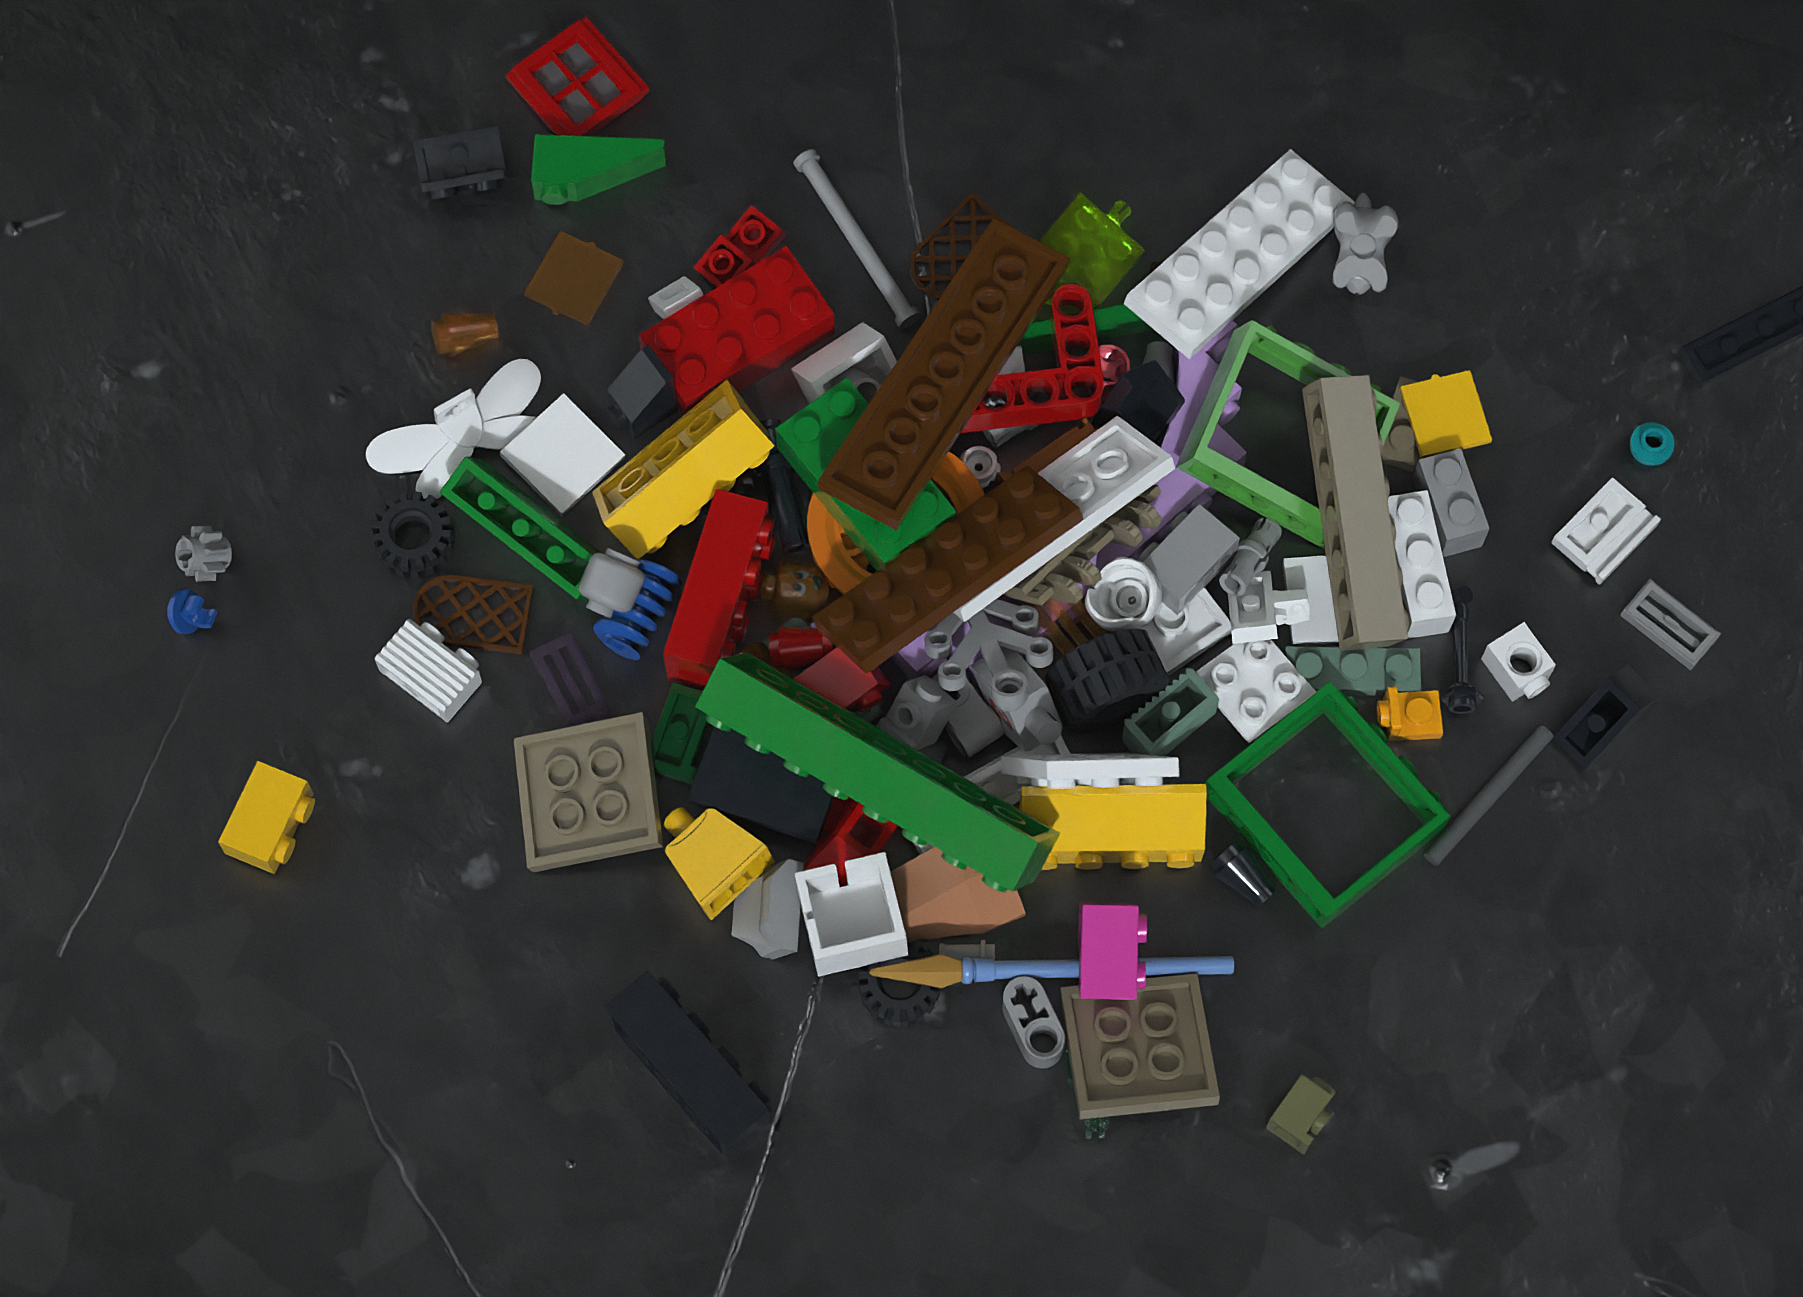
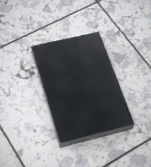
(759, 788)

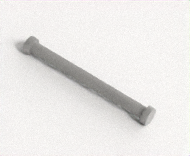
(905, 314)

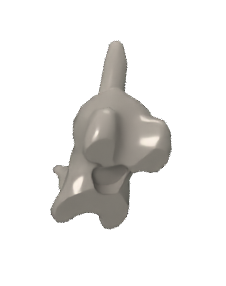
(1362, 237)

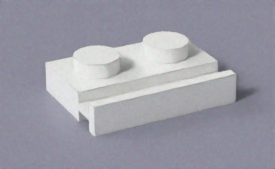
(1605, 530)

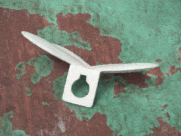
(483, 423)

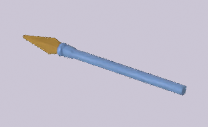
(945, 970)

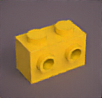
(267, 818)

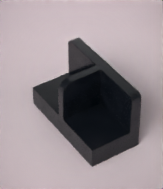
(1143, 400)

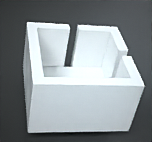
(851, 922)

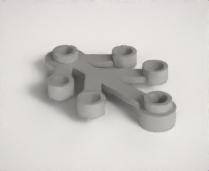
(1008, 686)

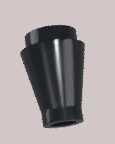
(1243, 873)

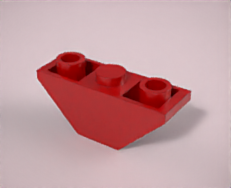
(849, 838)

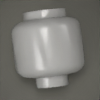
(611, 582)

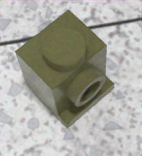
(1302, 1112)

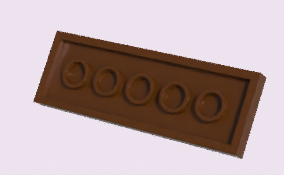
(947, 569)

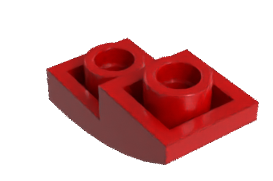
(743, 247)

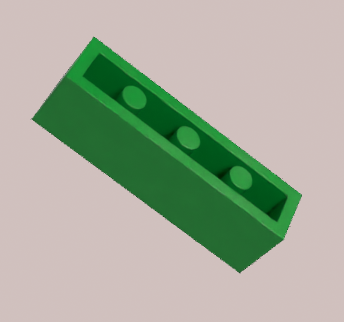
(520, 523)

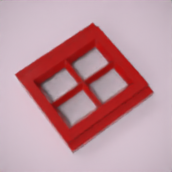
(577, 81)

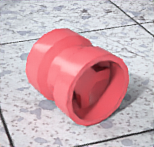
(1114, 364)

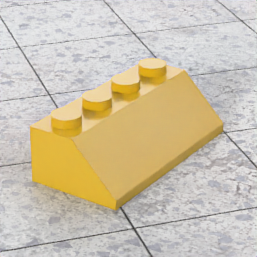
(682, 470)
(1121, 824)

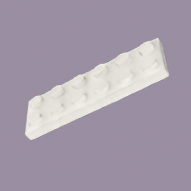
(1237, 254)
(1100, 479)

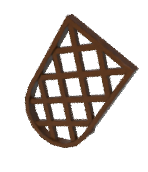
(953, 217)
(495, 585)

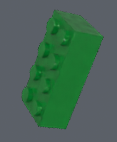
(809, 445)

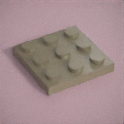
(588, 792)
(1140, 1051)

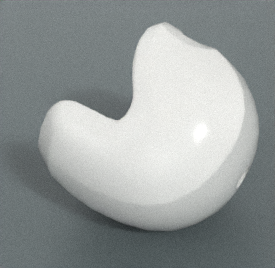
(1111, 597)

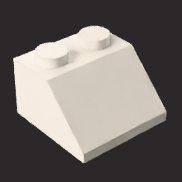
(856, 355)

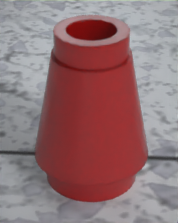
(797, 647)

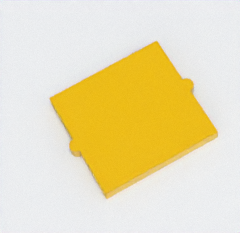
(1445, 414)

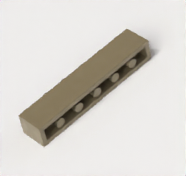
(1355, 512)

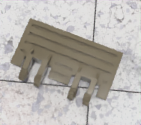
(1060, 574)

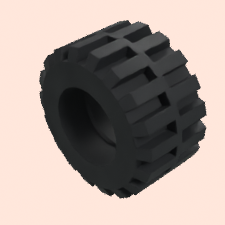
(1106, 679)

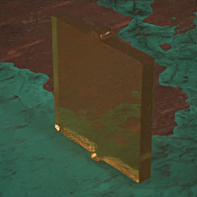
(573, 278)

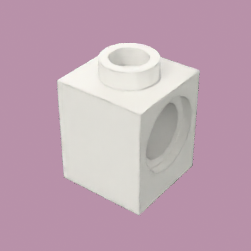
(1523, 645)

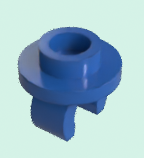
(187, 613)

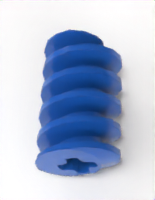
(625, 629)

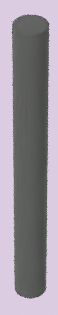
(1488, 795)

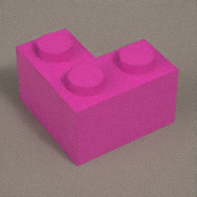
(1110, 950)

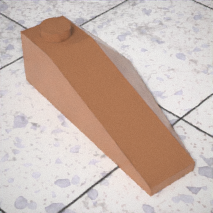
(949, 901)

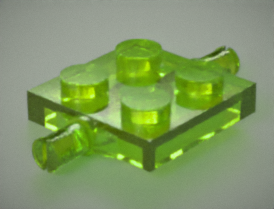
(1096, 247)

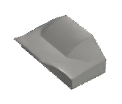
(769, 911)

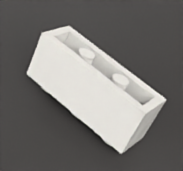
(1419, 554)

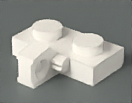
(1261, 608)

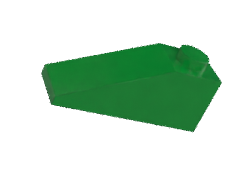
(583, 166)

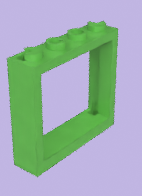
(1237, 481)

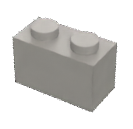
(1453, 501)
(1190, 556)

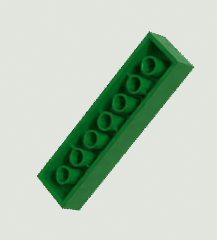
(877, 772)

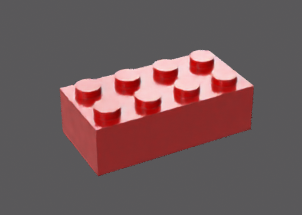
(741, 329)
(719, 588)

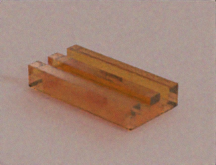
(1054, 631)

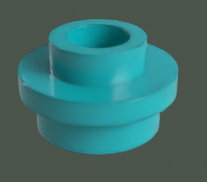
(1647, 454)

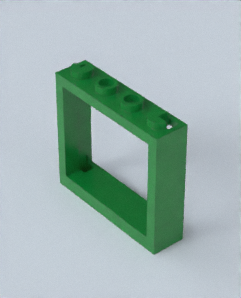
(1272, 850)

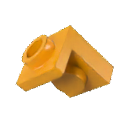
(1410, 715)

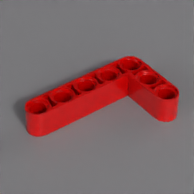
(1057, 382)

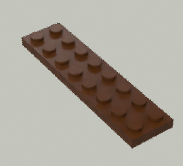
(943, 374)

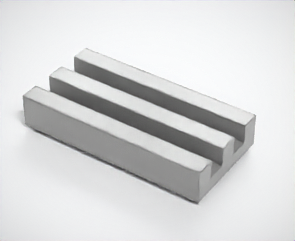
(1659, 636)

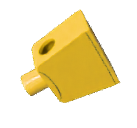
(714, 857)

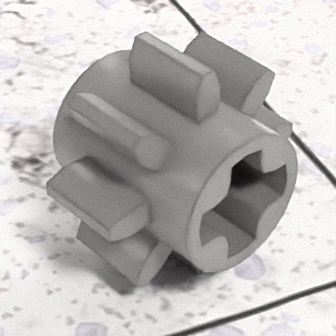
(203, 553)

